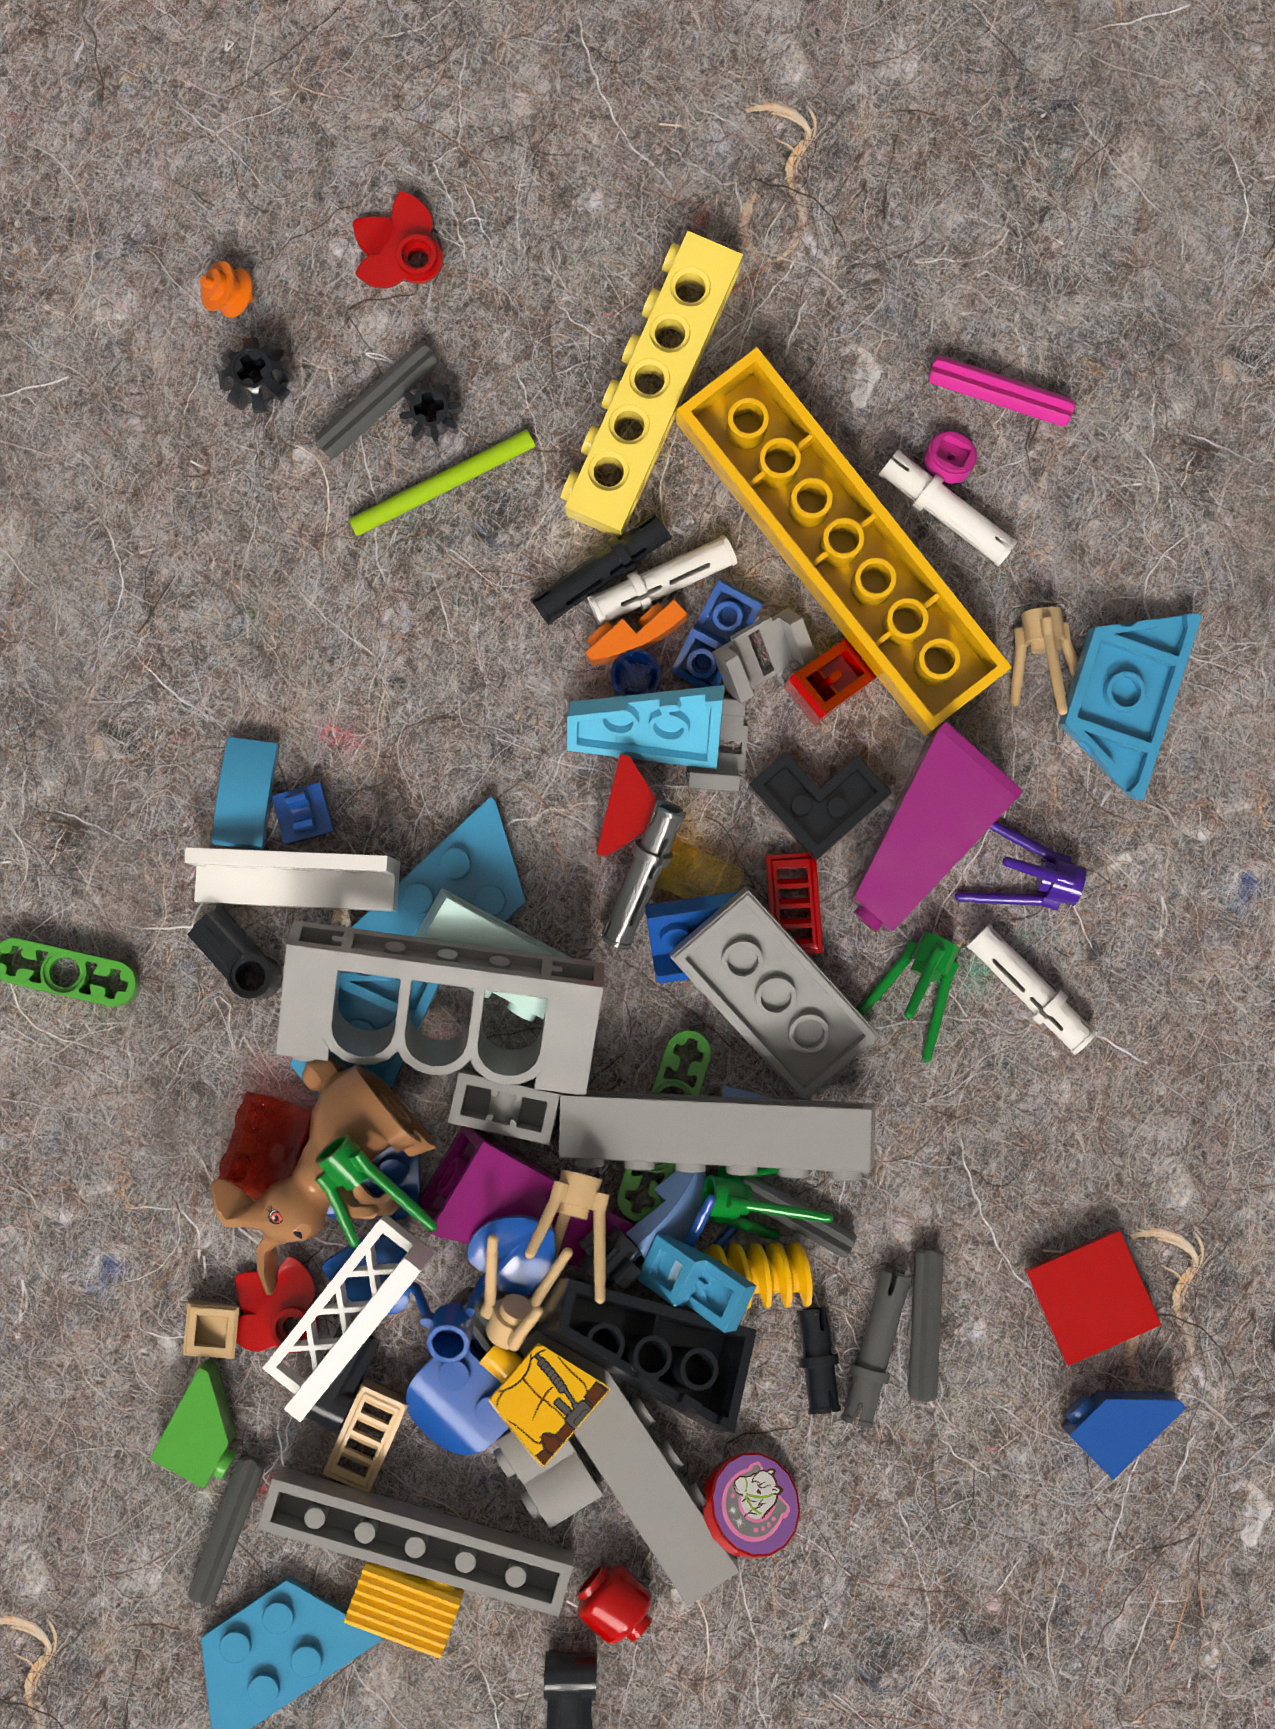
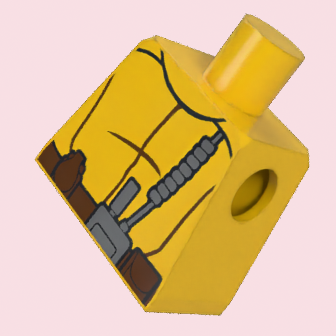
(541, 1397)

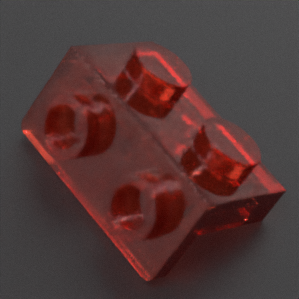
(265, 1142)

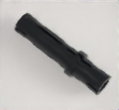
(610, 562)

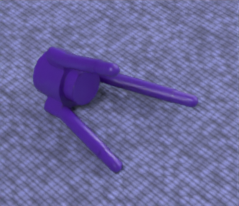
(1056, 879)

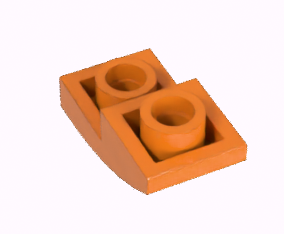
(612, 641)

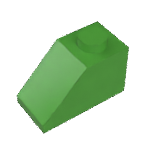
(200, 1431)

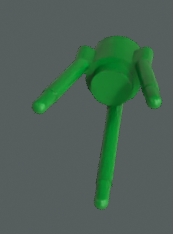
(932, 959)
(349, 1167)
(735, 1199)

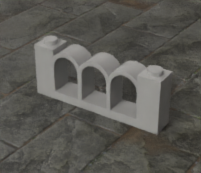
(314, 1026)

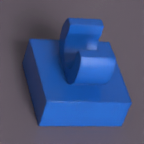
(303, 813)

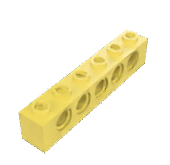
(715, 273)

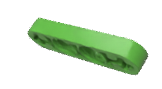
(672, 1060)

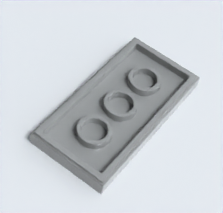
(774, 993)

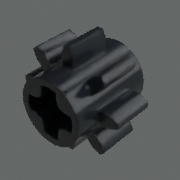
(418, 409)
(619, 1257)

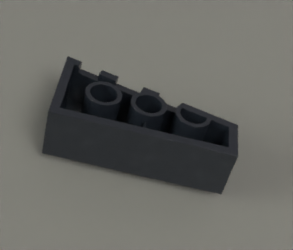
(655, 1349)

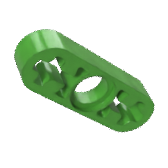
(99, 993)

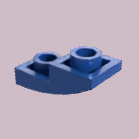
(724, 614)

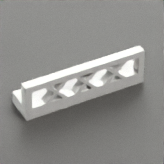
(295, 879)
(353, 1333)

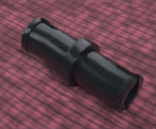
(818, 1360)

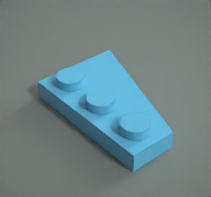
(654, 727)

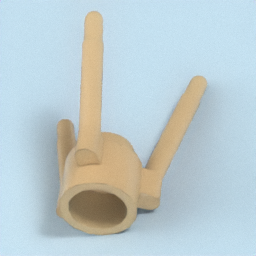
(1045, 634)
(574, 1197)
(514, 1315)

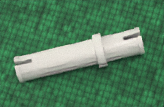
(947, 507)
(644, 588)
(1045, 1003)

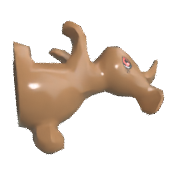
(295, 1208)

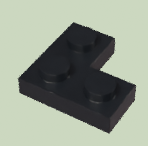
(816, 814)

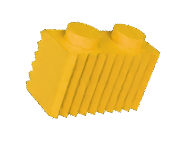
(404, 1608)

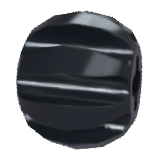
(268, 364)

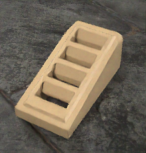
(383, 1399)

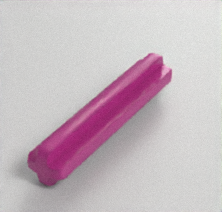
(1001, 390)

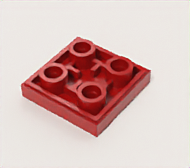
(1092, 1297)

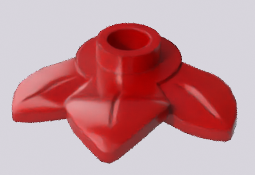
(392, 243)
(265, 1314)

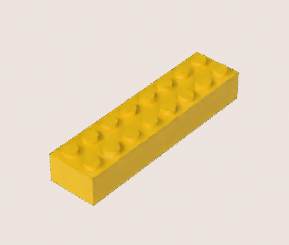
(841, 541)

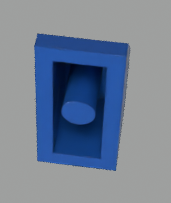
(1119, 1424)

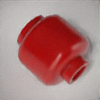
(614, 1604)

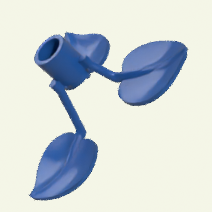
(453, 1323)

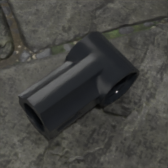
(233, 952)
(338, 1398)
(570, 1688)

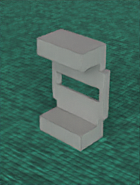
(784, 640)
(729, 765)

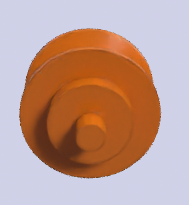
(226, 289)

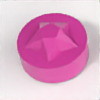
(950, 456)

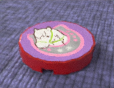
(751, 1505)

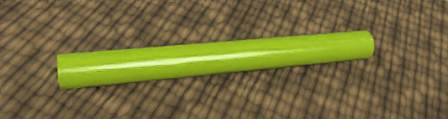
(441, 482)

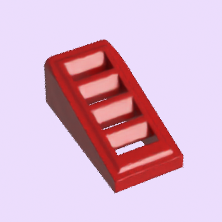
(788, 861)

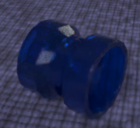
(632, 669)

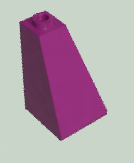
(936, 820)
(491, 1180)

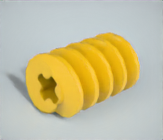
(770, 1270)

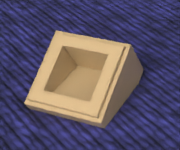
(210, 1329)

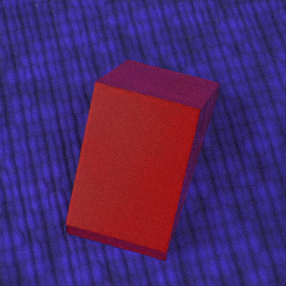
(829, 681)
(627, 809)

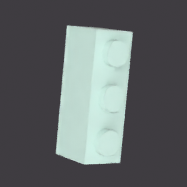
(463, 922)

